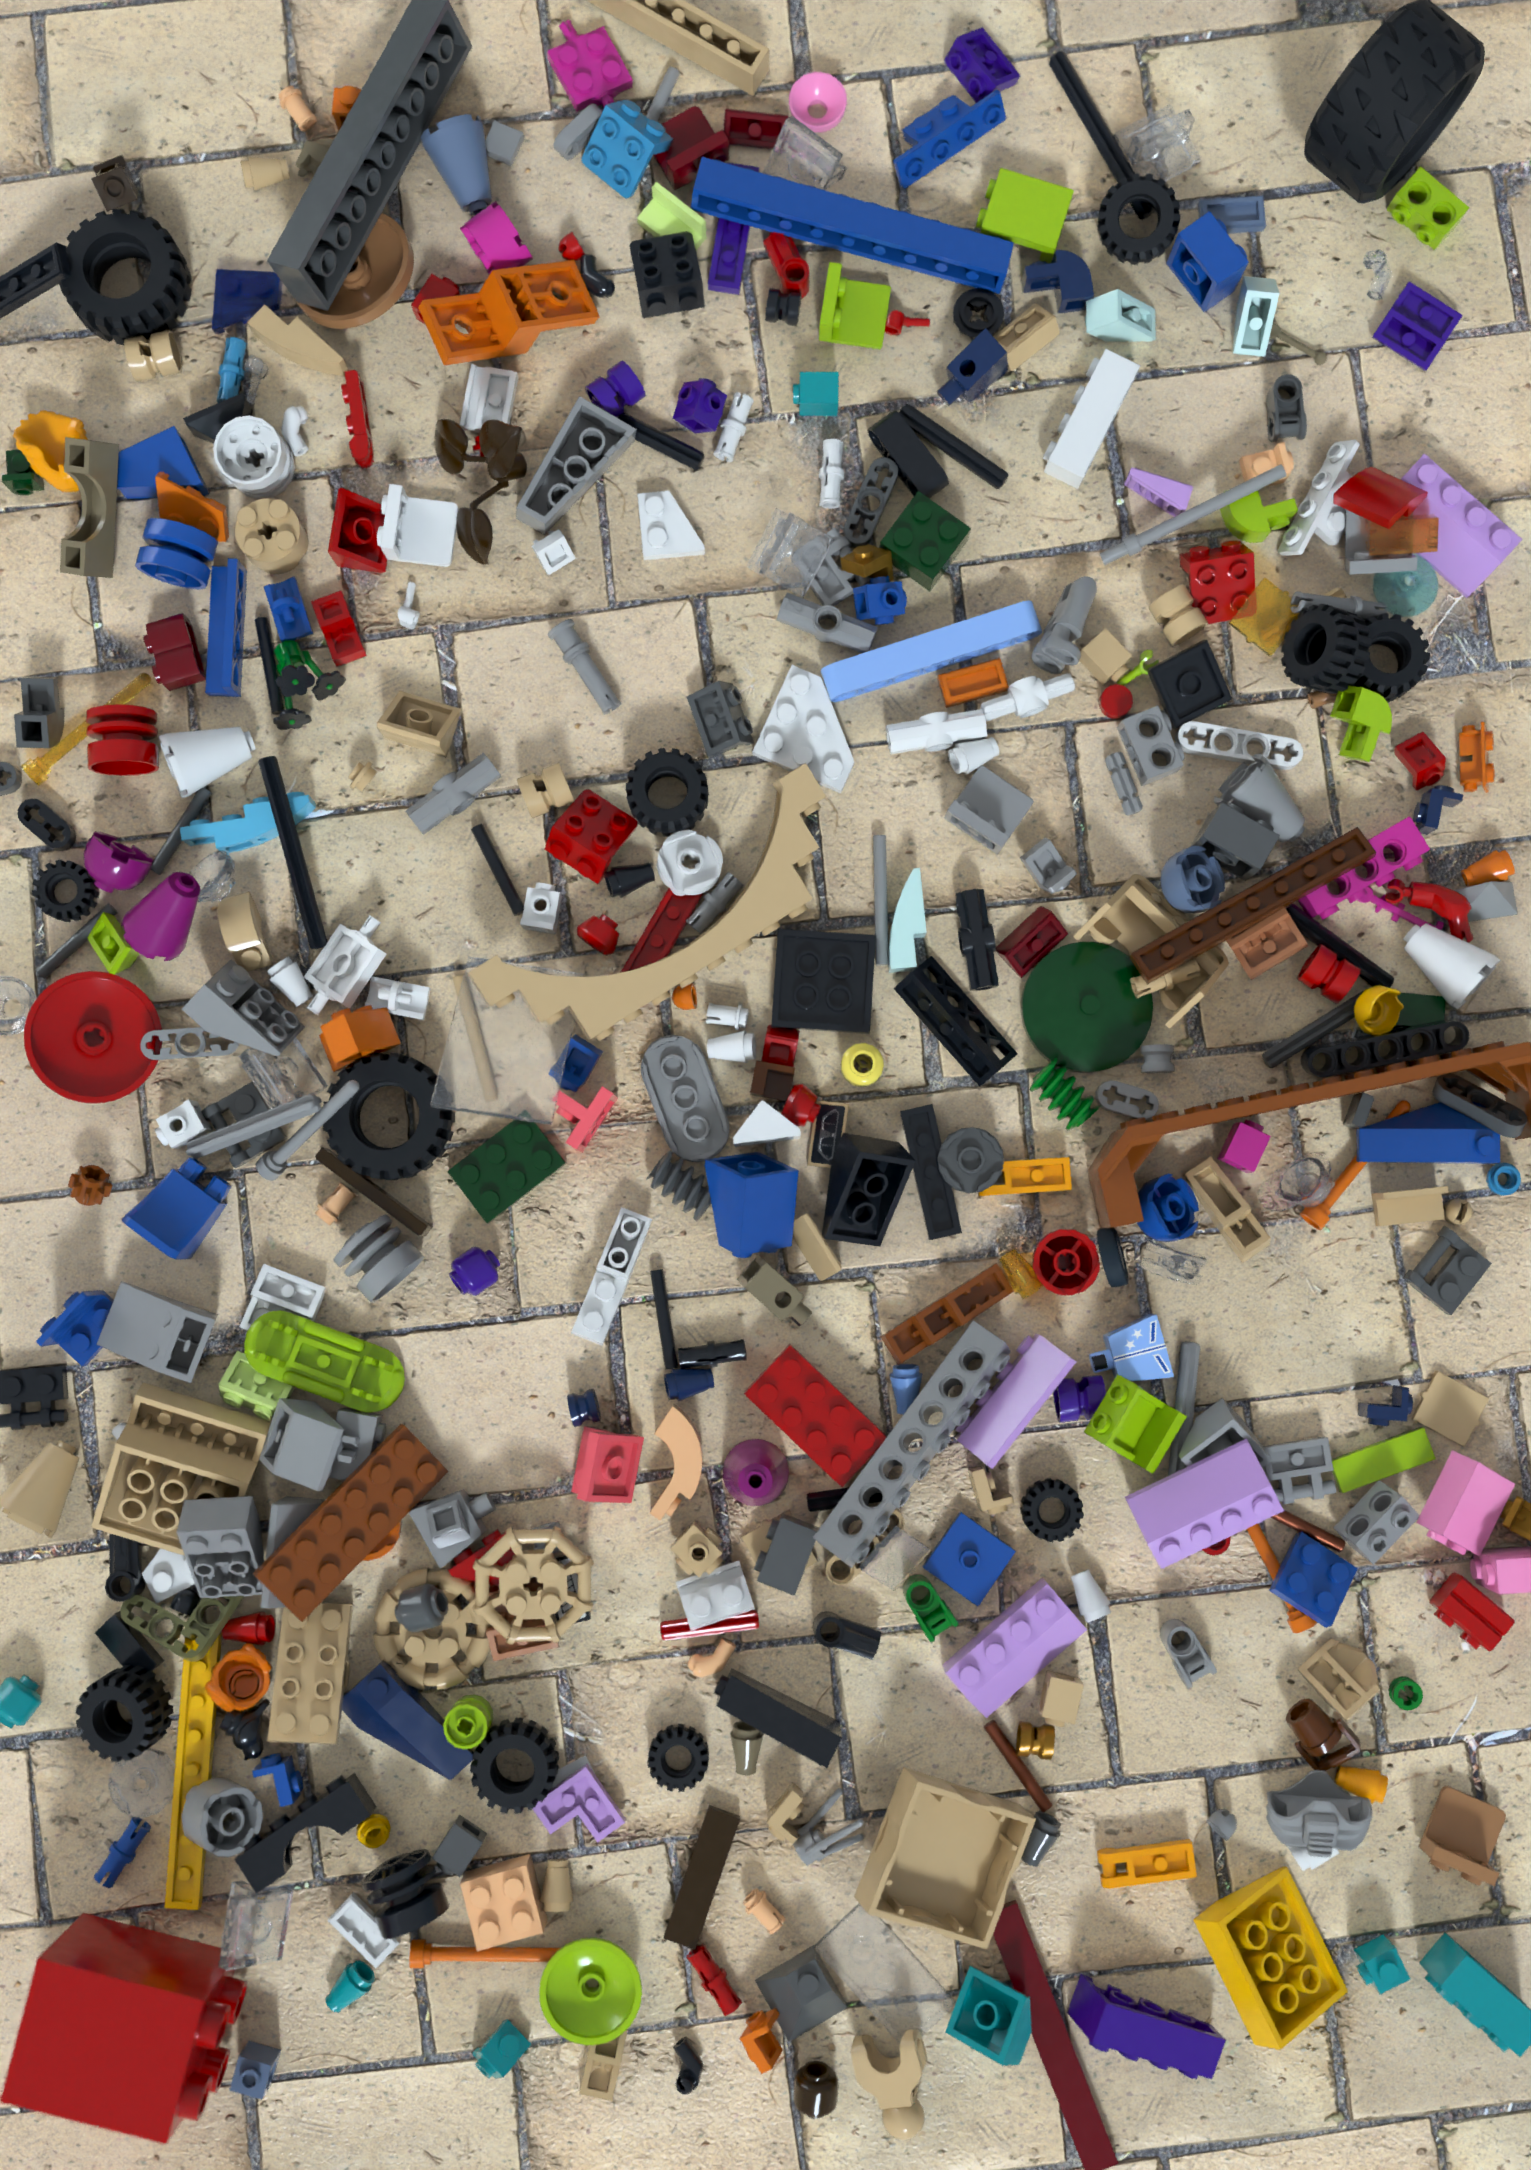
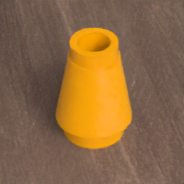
(1362, 1782)

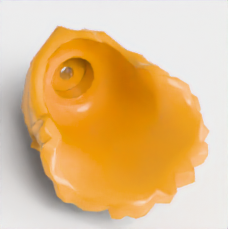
(43, 444)

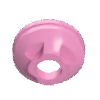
(818, 89)

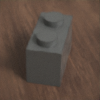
(787, 1553)

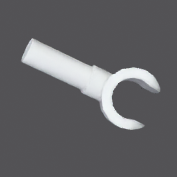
(406, 615)

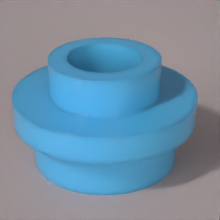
(1513, 1179)

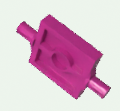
(589, 67)

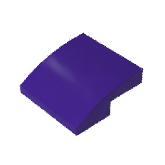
(1417, 326)

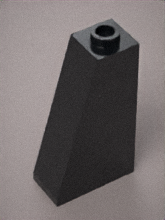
(779, 1716)

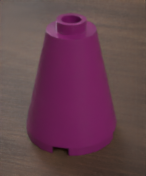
(163, 918)
(757, 1458)

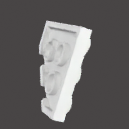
(806, 731)

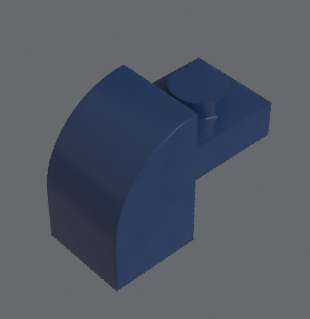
(1066, 275)

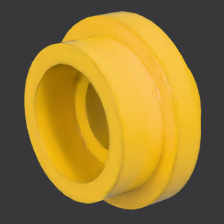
(373, 1831)

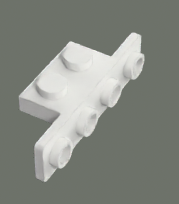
(1317, 511)

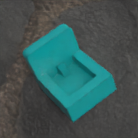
(501, 2051)

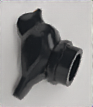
(246, 1729)

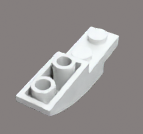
(612, 1276)

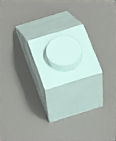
(1255, 315)
(1120, 318)

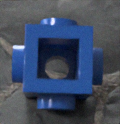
(880, 600)

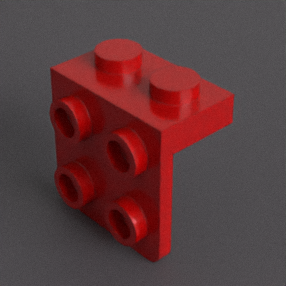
(1219, 578)
(590, 835)

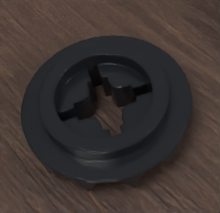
(977, 300)

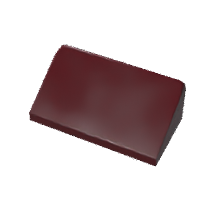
(753, 128)
(1031, 941)

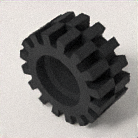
(46, 889)
(1066, 1524)
(678, 1778)

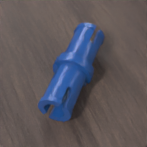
(122, 1852)

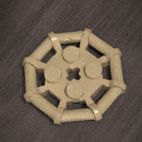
(523, 1602)

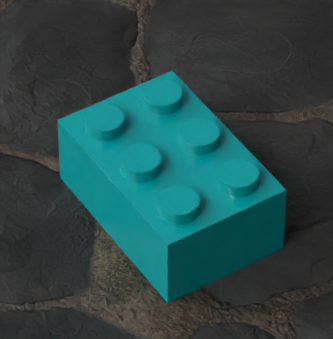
(1478, 1995)

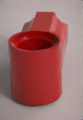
(787, 263)

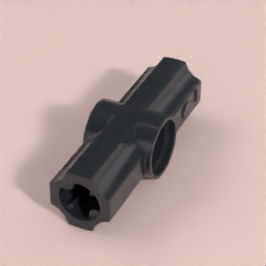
(976, 939)

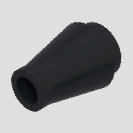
(626, 879)

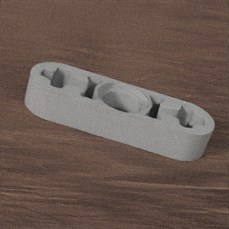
(165, 1053)

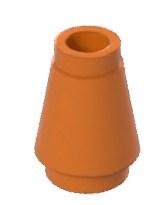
(1492, 867)

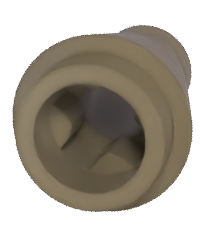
(746, 1747)

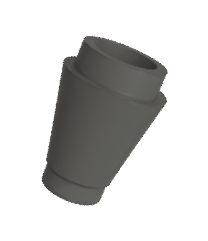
(1041, 1839)

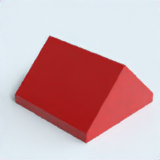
(355, 533)

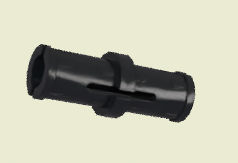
(712, 1354)

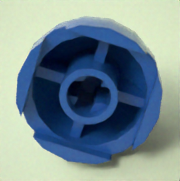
(1167, 1209)

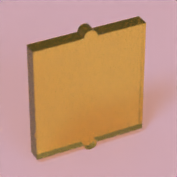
(1265, 617)

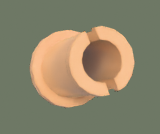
(292, 101)
(335, 1204)
(763, 1910)

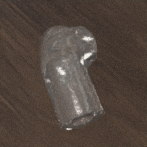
(1382, 272)

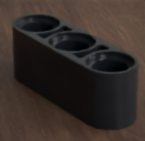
(915, 463)

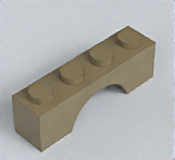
(91, 544)

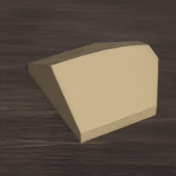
(1341, 1677)

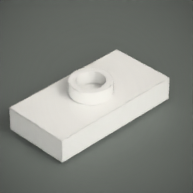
(358, 1926)

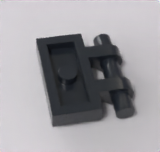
(33, 1385)

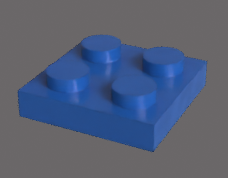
(1313, 1579)

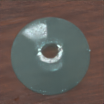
(1407, 599)

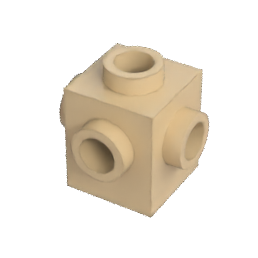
(696, 1537)

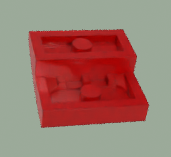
(1379, 496)

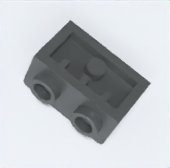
(720, 718)

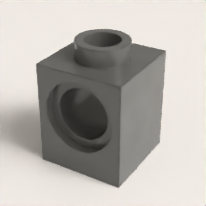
(459, 1847)

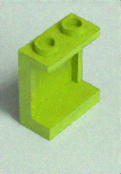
(1025, 211)
(1135, 1424)

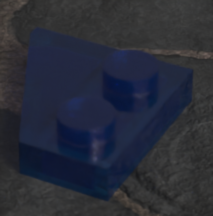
(242, 294)

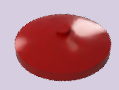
(88, 1037)

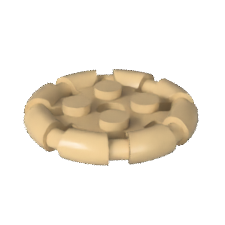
(425, 1647)

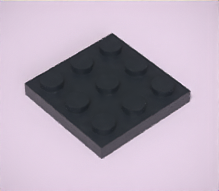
(823, 981)

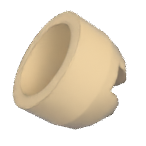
(1452, 1209)

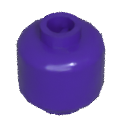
(474, 1271)

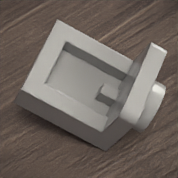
(1048, 867)

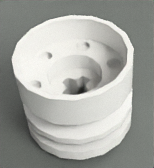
(241, 445)

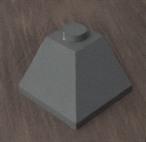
(801, 1993)

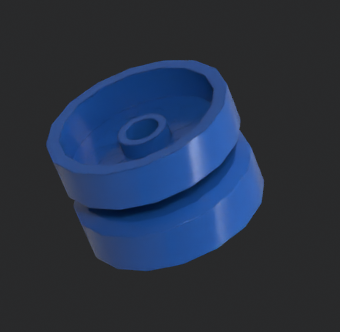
(176, 553)

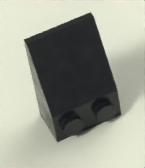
(864, 1188)

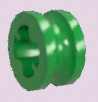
(1398, 1684)

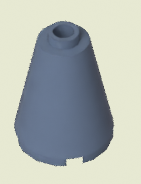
(461, 160)

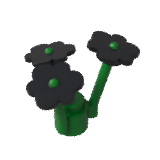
(296, 679)

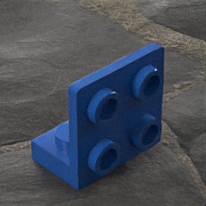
(78, 1325)

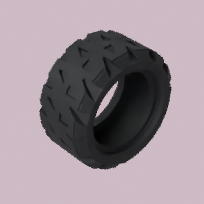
(1393, 100)

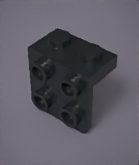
(667, 274)

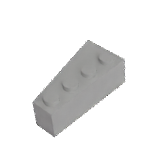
(575, 461)

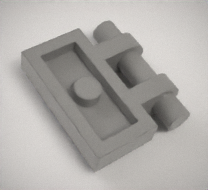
(830, 582)
(1300, 1459)

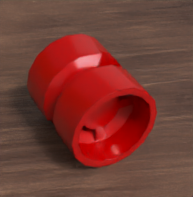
(1330, 975)

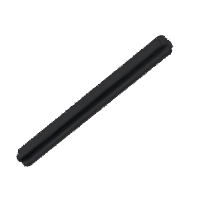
(1095, 125)
(293, 852)

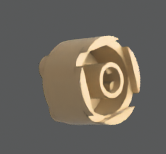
(267, 518)

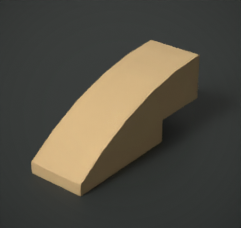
(296, 342)
(1227, 1209)

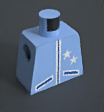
(1135, 1351)

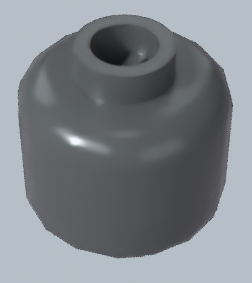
(421, 1608)

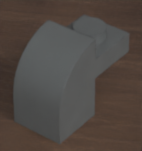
(42, 718)

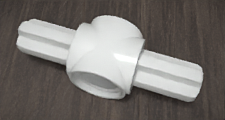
(1028, 696)

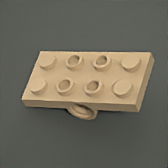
(311, 1676)

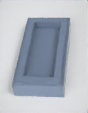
(1236, 213)

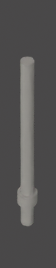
(1132, 544)

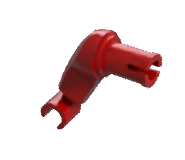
(1440, 899)

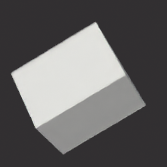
(765, 1126)

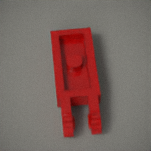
(358, 421)

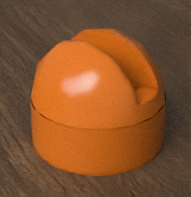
(685, 997)

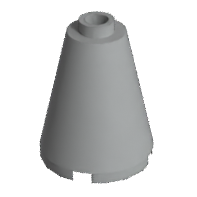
(1263, 798)

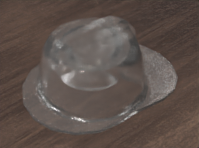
(1299, 1183)

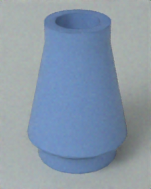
(906, 1385)

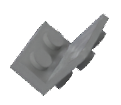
(1357, 556)
(989, 809)

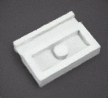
(488, 396)
(715, 1595)

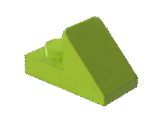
(111, 945)

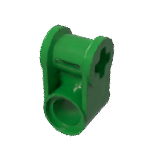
(931, 1611)

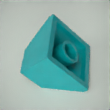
(991, 2018)

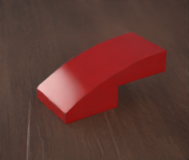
(338, 628)

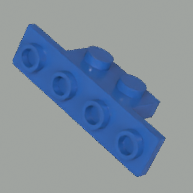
(945, 133)

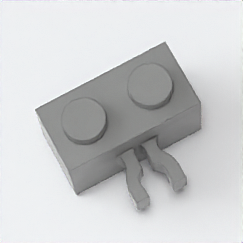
(359, 1440)

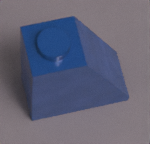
(156, 454)

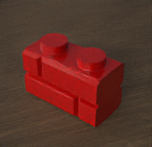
(1472, 1612)

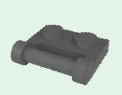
(244, 1104)
(1454, 1278)

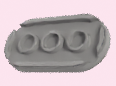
(685, 1098)

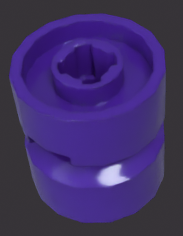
(616, 390)
(1078, 1398)

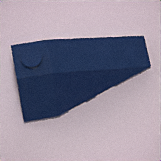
(403, 1720)

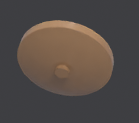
(373, 281)

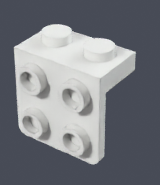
(417, 529)

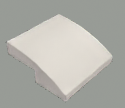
(282, 1292)

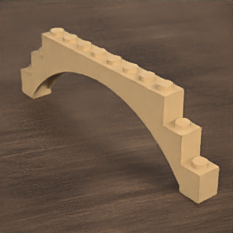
(767, 897)

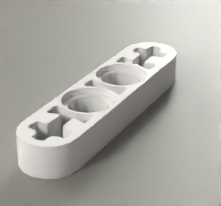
(1239, 740)

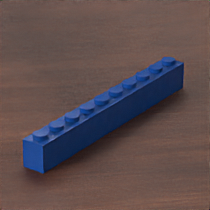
(851, 225)

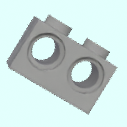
(1142, 747)
(1376, 1522)

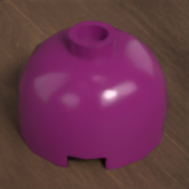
(114, 863)

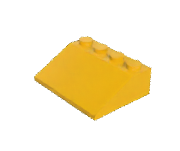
(1271, 1958)

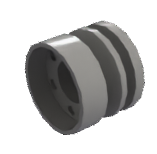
(378, 1258)

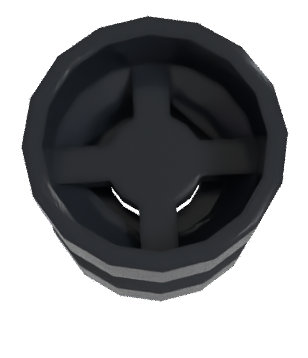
(783, 307)

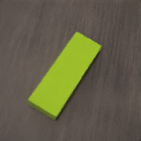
(1382, 1459)

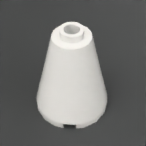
(204, 755)
(1449, 962)

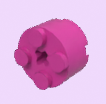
(495, 239)

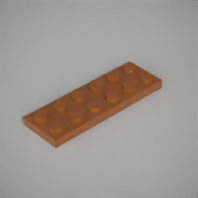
(350, 1522)

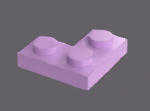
(581, 1796)

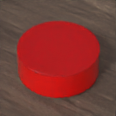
(1115, 701)

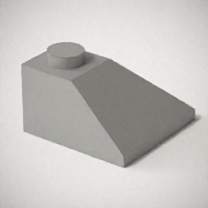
(1217, 1430)

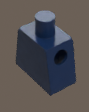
(982, 360)

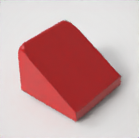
(780, 1046)

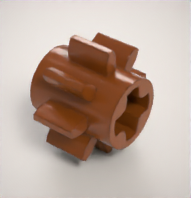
(90, 1185)

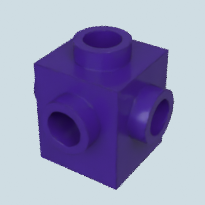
(700, 406)

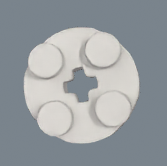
(682, 879)

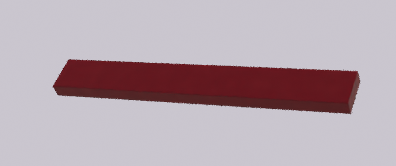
(1053, 2041)

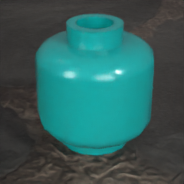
(18, 1700)

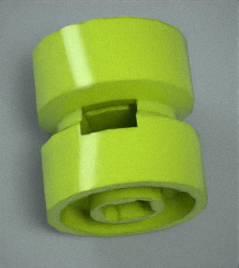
(468, 1721)

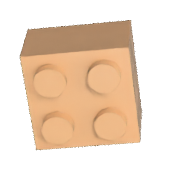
(503, 1902)

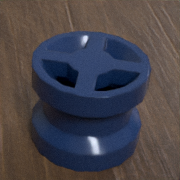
(583, 1407)

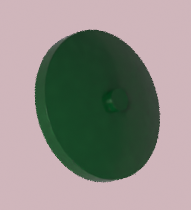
(1084, 1007)

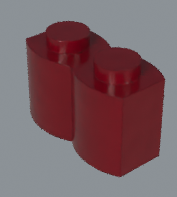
(174, 652)

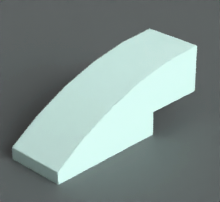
(906, 925)

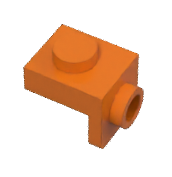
(760, 2041)

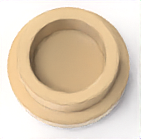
(362, 776)

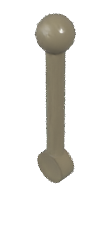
(1319, 357)

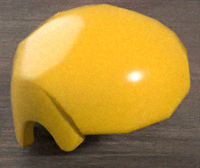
(1377, 1010)

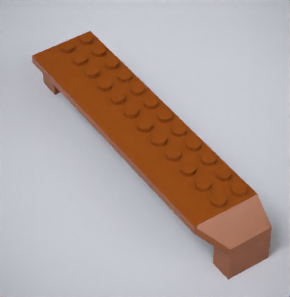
(1114, 1167)

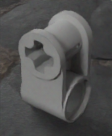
(1189, 1656)

